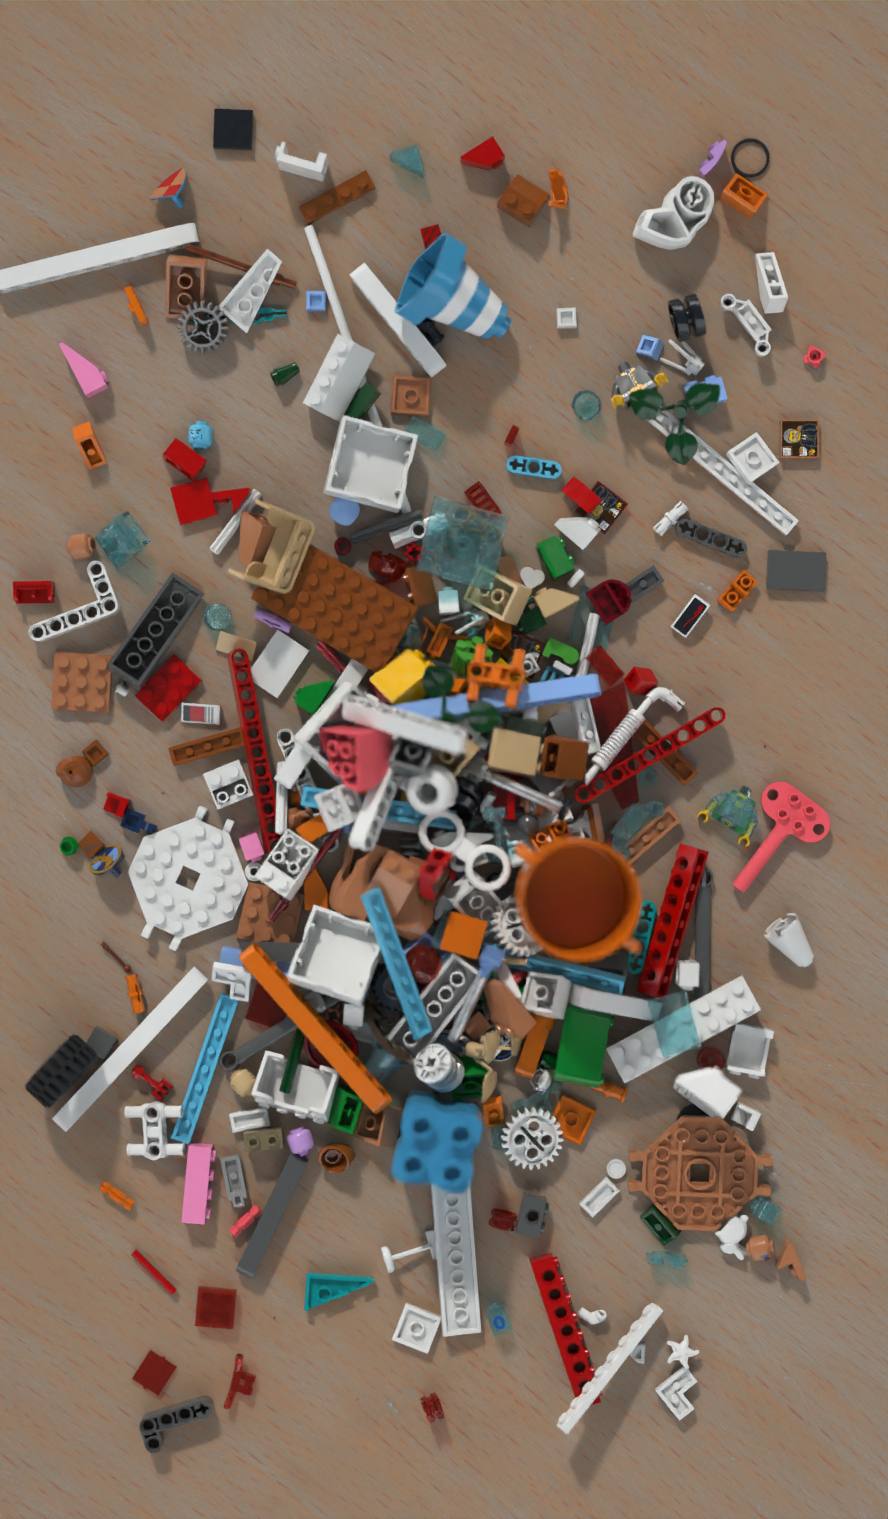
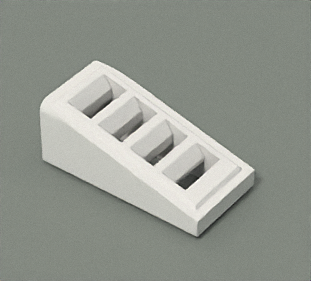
(504, 975)

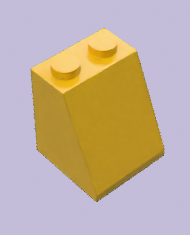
(403, 677)

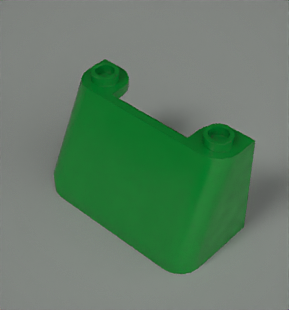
(582, 1046)

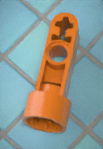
(533, 1046)

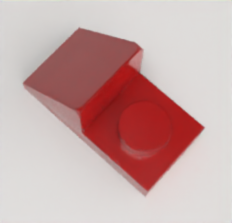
(237, 496)

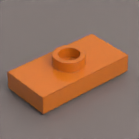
(135, 306)

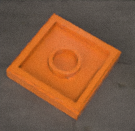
(573, 1118)

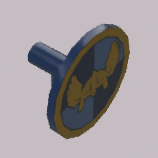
(107, 860)

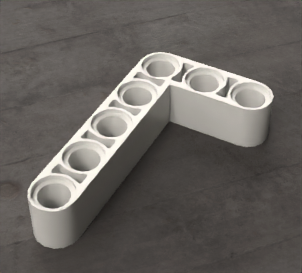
(82, 612)
(609, 1002)

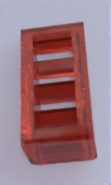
(472, 489)

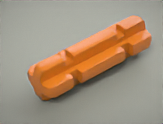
(116, 1195)

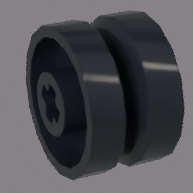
(687, 317)
(467, 799)

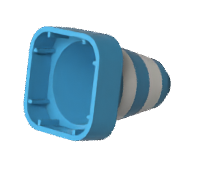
(450, 292)

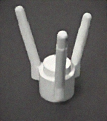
(693, 364)
(478, 620)

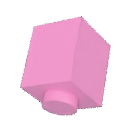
(252, 847)

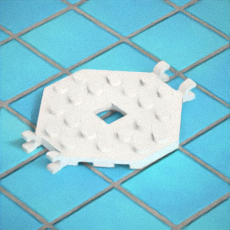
(160, 864)

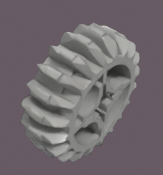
(189, 336)

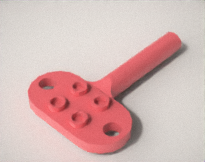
(792, 815)

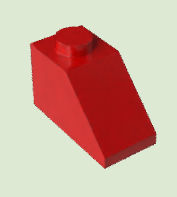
(484, 156)

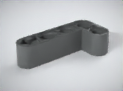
(178, 1419)

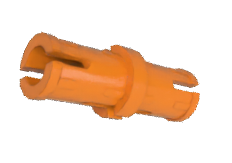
(135, 993)

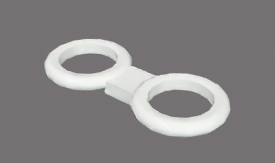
(467, 851)

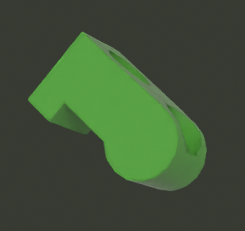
(566, 653)

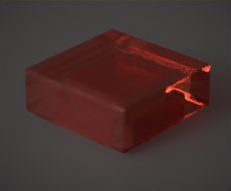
(511, 436)

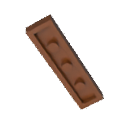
(337, 197)
(206, 746)
(672, 762)

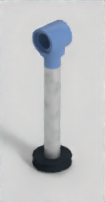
(490, 961)

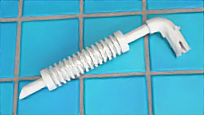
(627, 728)

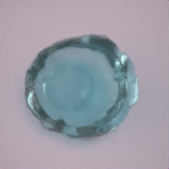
(412, 638)

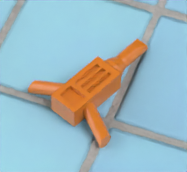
(441, 636)

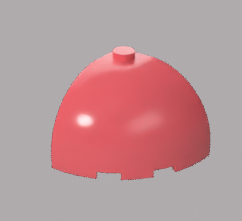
(357, 753)

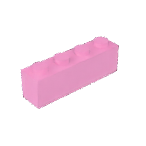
(197, 1183)

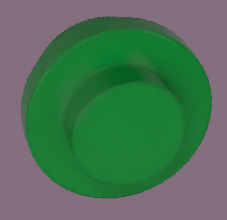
(69, 846)

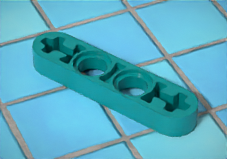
(644, 937)

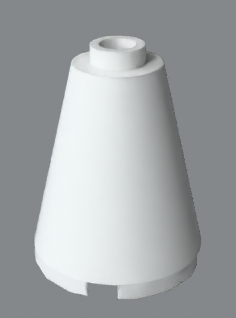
(790, 939)

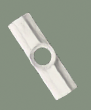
(406, 535)

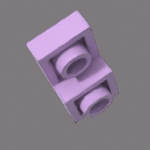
(714, 156)

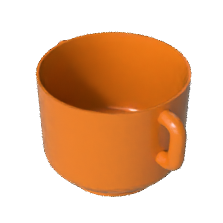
(577, 898)

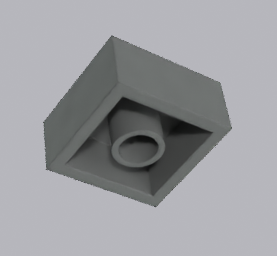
(101, 1042)

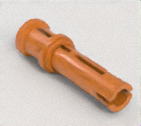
(612, 1090)

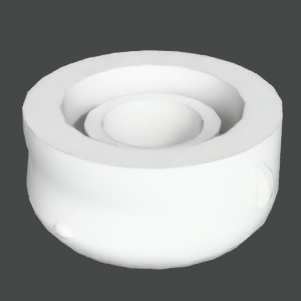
(445, 785)

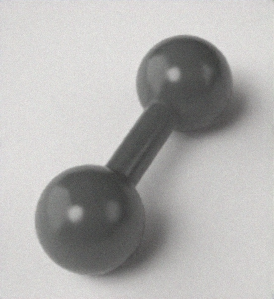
(527, 824)

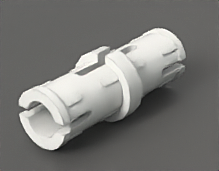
(670, 518)

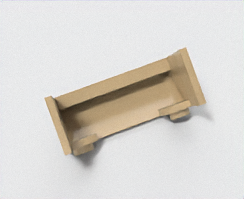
(284, 553)

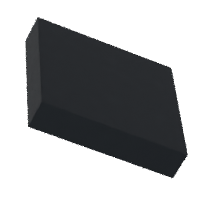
(233, 129)

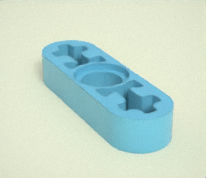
(520, 459)

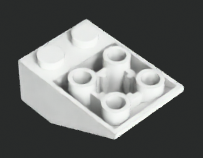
(287, 864)

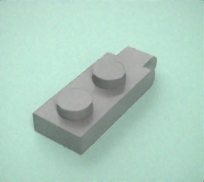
(234, 1180)

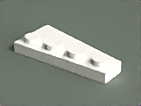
(247, 296)

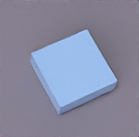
(316, 301)

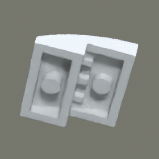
(338, 806)

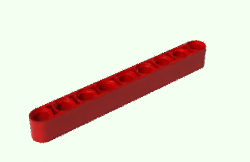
(659, 753)

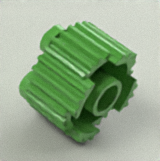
(464, 653)

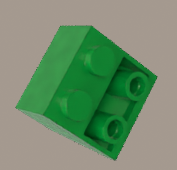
(345, 1109)

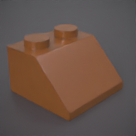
(522, 200)

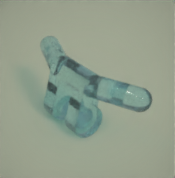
(543, 1095)

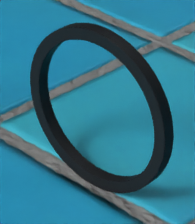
(767, 157)

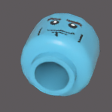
(200, 435)

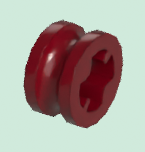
(348, 544)

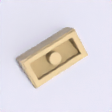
(229, 642)

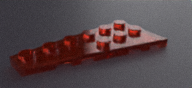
(608, 713)

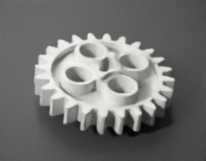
(525, 942)
(544, 1127)

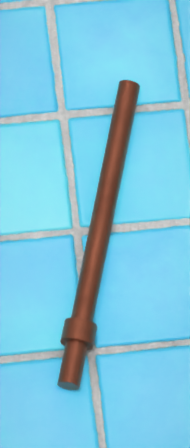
(279, 279)

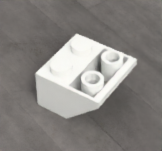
(228, 784)

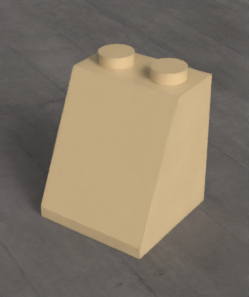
(515, 753)

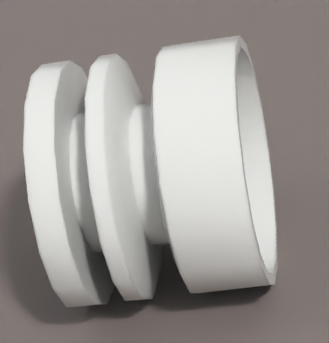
(439, 1068)

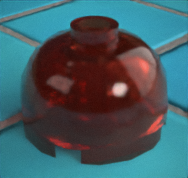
(386, 567)
(424, 963)

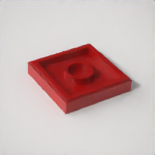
(193, 501)

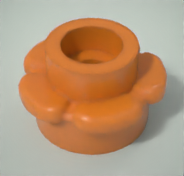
(295, 798)

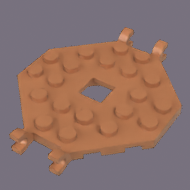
(695, 1203)

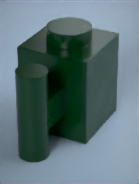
(531, 619)

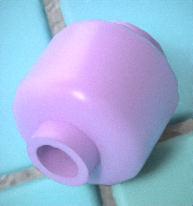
(300, 1141)

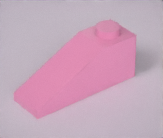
(87, 374)

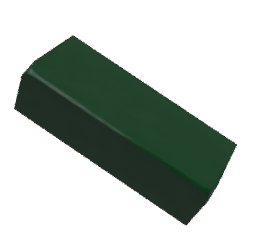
(363, 401)
(660, 1225)

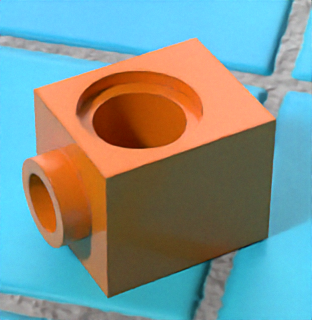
(498, 633)

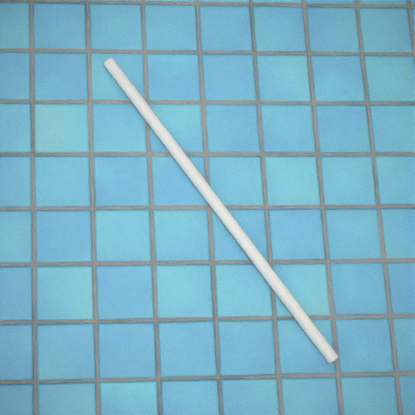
(341, 321)

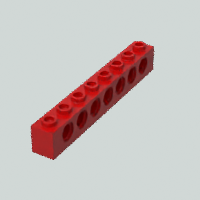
(670, 934)
(549, 1263)

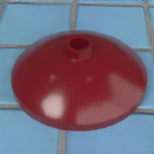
(345, 1035)

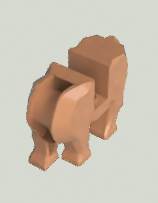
(354, 880)

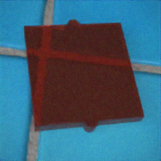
(154, 1372)

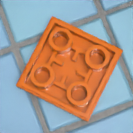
(463, 935)

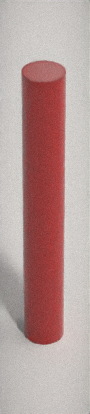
(154, 1272)

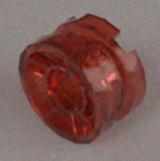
(707, 1052)
(502, 1219)
(432, 1407)

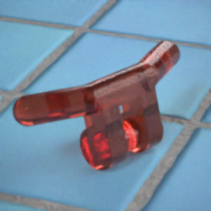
(235, 1386)

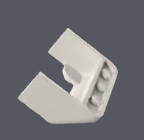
(708, 1091)

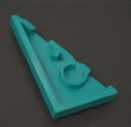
(325, 1287)

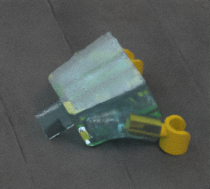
(734, 811)

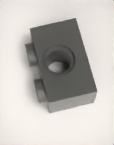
(529, 1203)

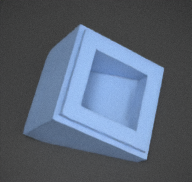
(650, 347)

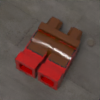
(434, 877)

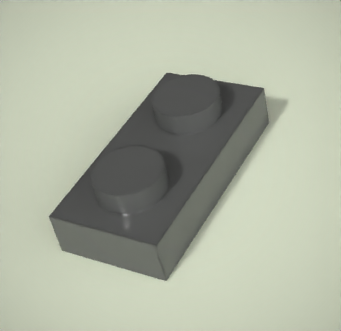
(644, 583)

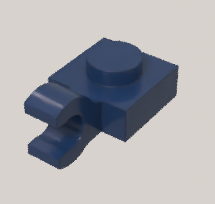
(135, 821)

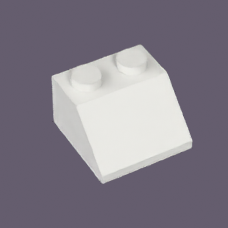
(546, 994)

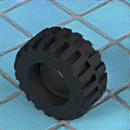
(61, 1071)

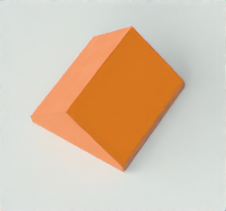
(743, 196)

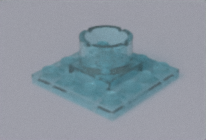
(478, 534)

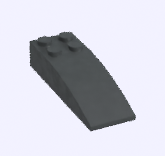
(155, 632)

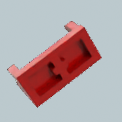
(184, 459)
(33, 592)
(506, 799)

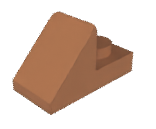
(788, 1256)

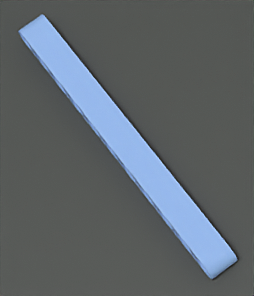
(531, 696)

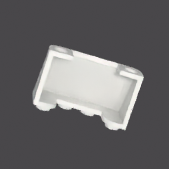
(310, 1092)

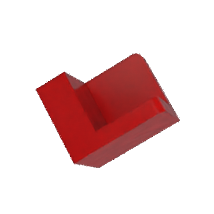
(640, 680)
(116, 804)

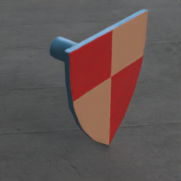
(171, 188)

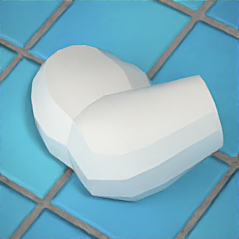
(680, 217)

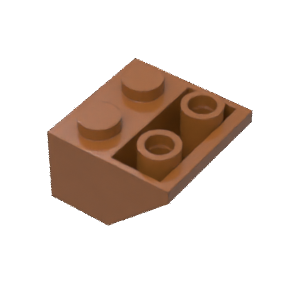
(421, 587)
(564, 757)

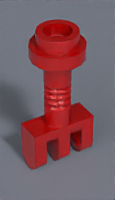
(158, 1086)

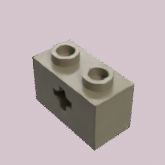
(264, 1139)

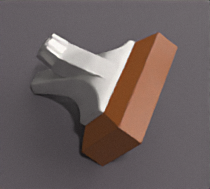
(590, 822)

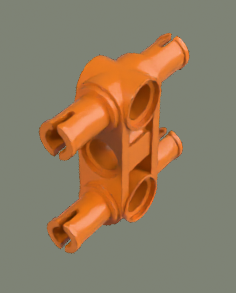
(496, 676)

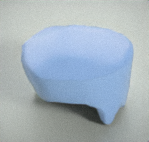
(344, 511)

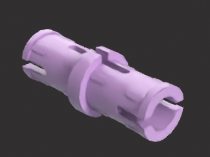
(273, 620)

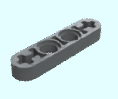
(710, 540)

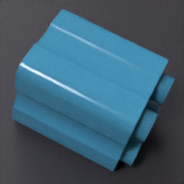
(437, 1141)

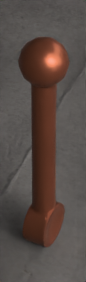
(127, 968)

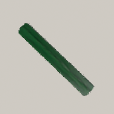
(292, 1062)

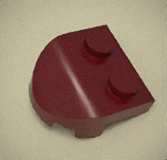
(610, 599)

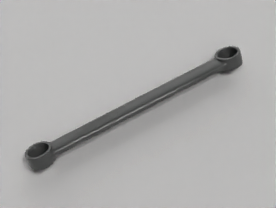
(702, 934)
(266, 1039)

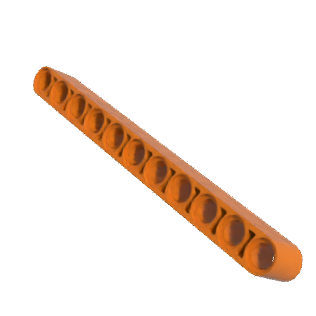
(315, 1028)

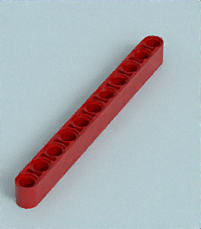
(249, 744)

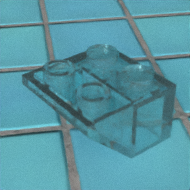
(122, 539)

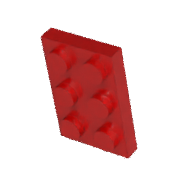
(168, 688)

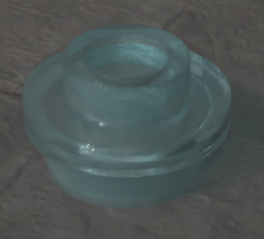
(653, 781)

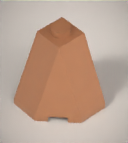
(254, 537)

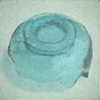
(586, 405)
(217, 617)

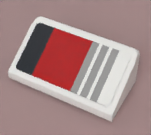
(200, 713)

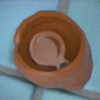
(79, 768)
(336, 1157)

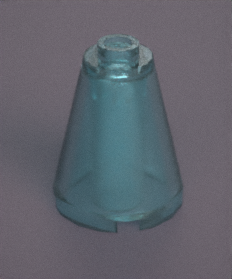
(381, 1063)

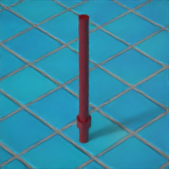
(283, 903)

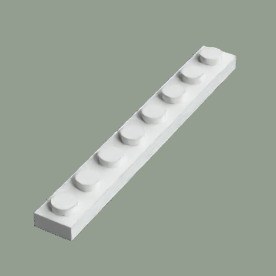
(605, 1372)

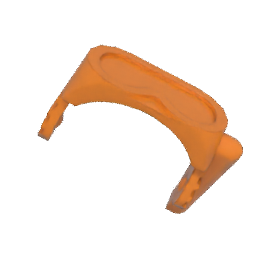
(558, 189)

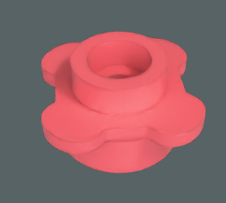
(812, 350)

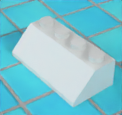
(339, 378)

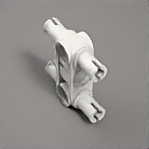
(155, 1130)

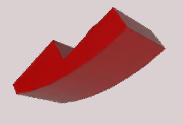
(581, 495)

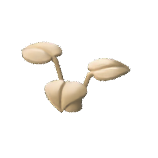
(487, 1051)

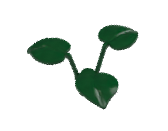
(700, 396)
(482, 714)

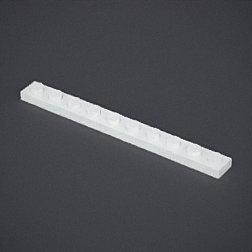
(729, 476)

